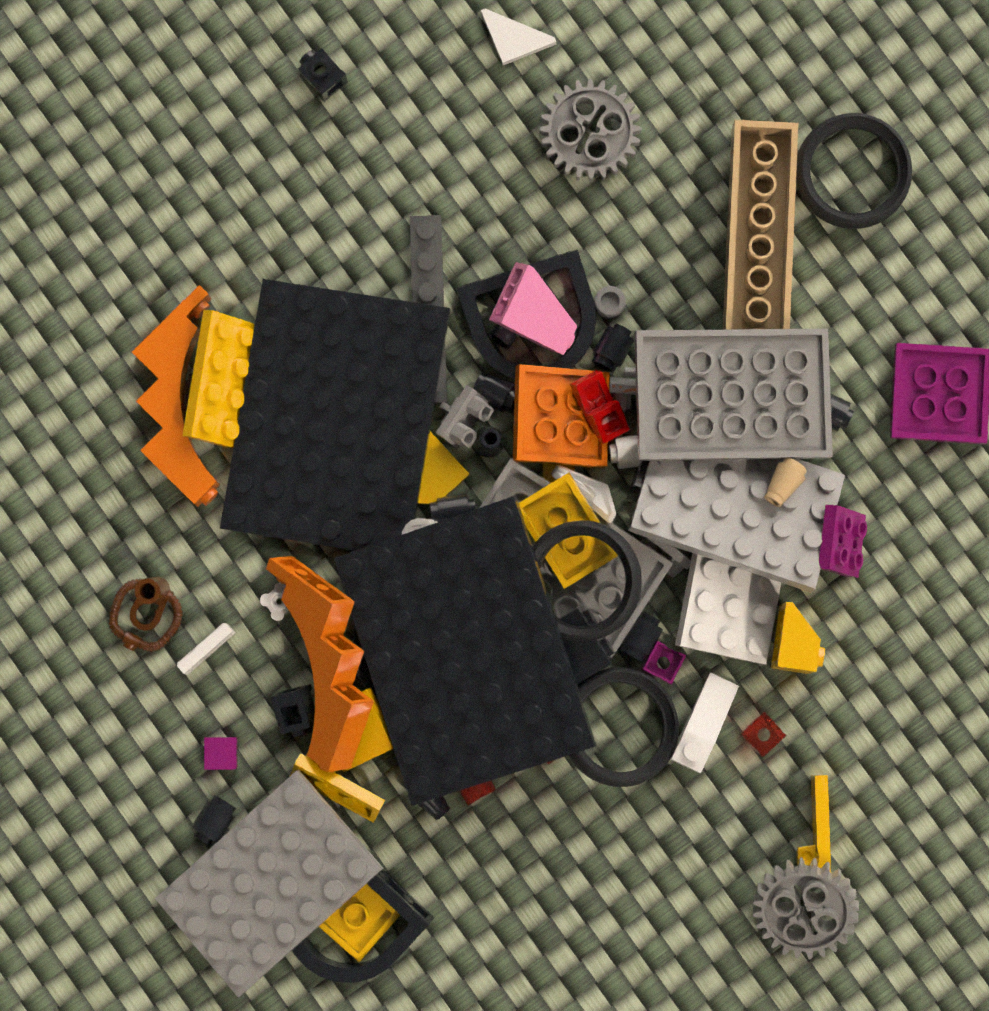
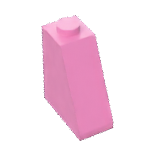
(533, 311)

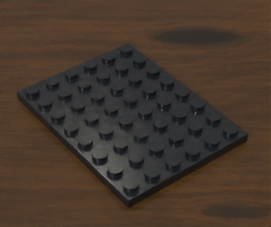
(334, 416)
(465, 651)

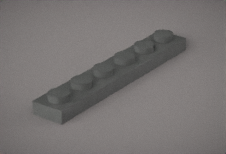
(428, 274)

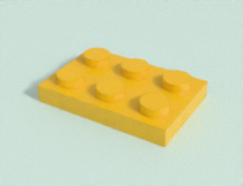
(560, 504)

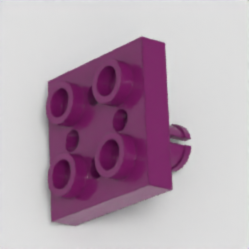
(842, 541)

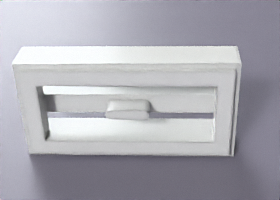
(205, 648)

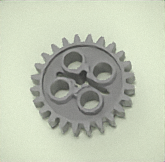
(565, 117)
(834, 901)

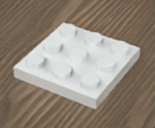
(727, 611)

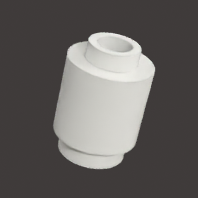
(625, 452)

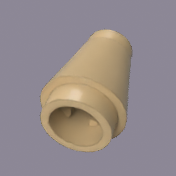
(785, 480)

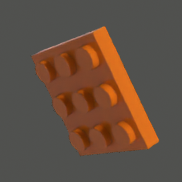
(550, 421)

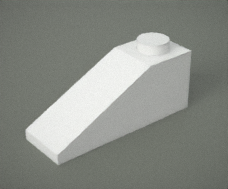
(704, 723)

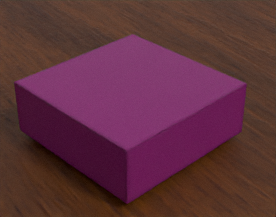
(220, 753)

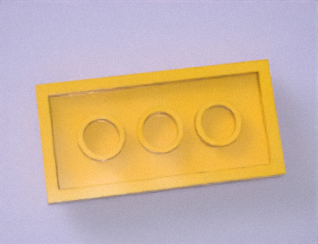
(218, 379)

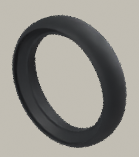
(890, 138)
(630, 564)
(670, 728)

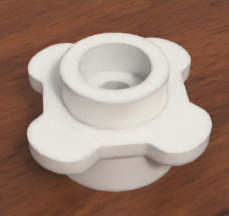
(269, 600)

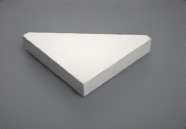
(514, 39)
(595, 492)

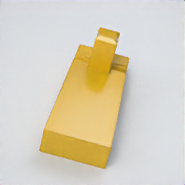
(340, 789)
(820, 823)

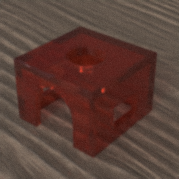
(749, 734)
(476, 792)

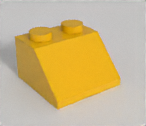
(795, 643)

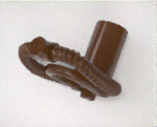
(147, 591)

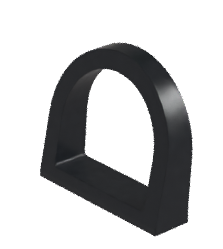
(587, 311)
(404, 904)

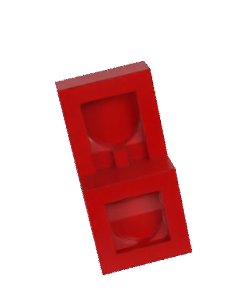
(598, 407)

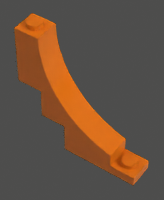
(167, 356)
(322, 618)

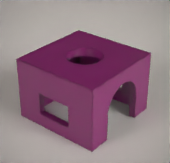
(675, 659)

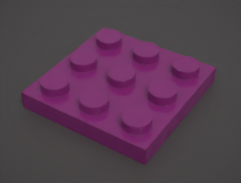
(940, 393)

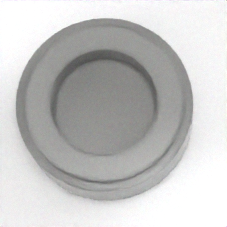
(610, 302)

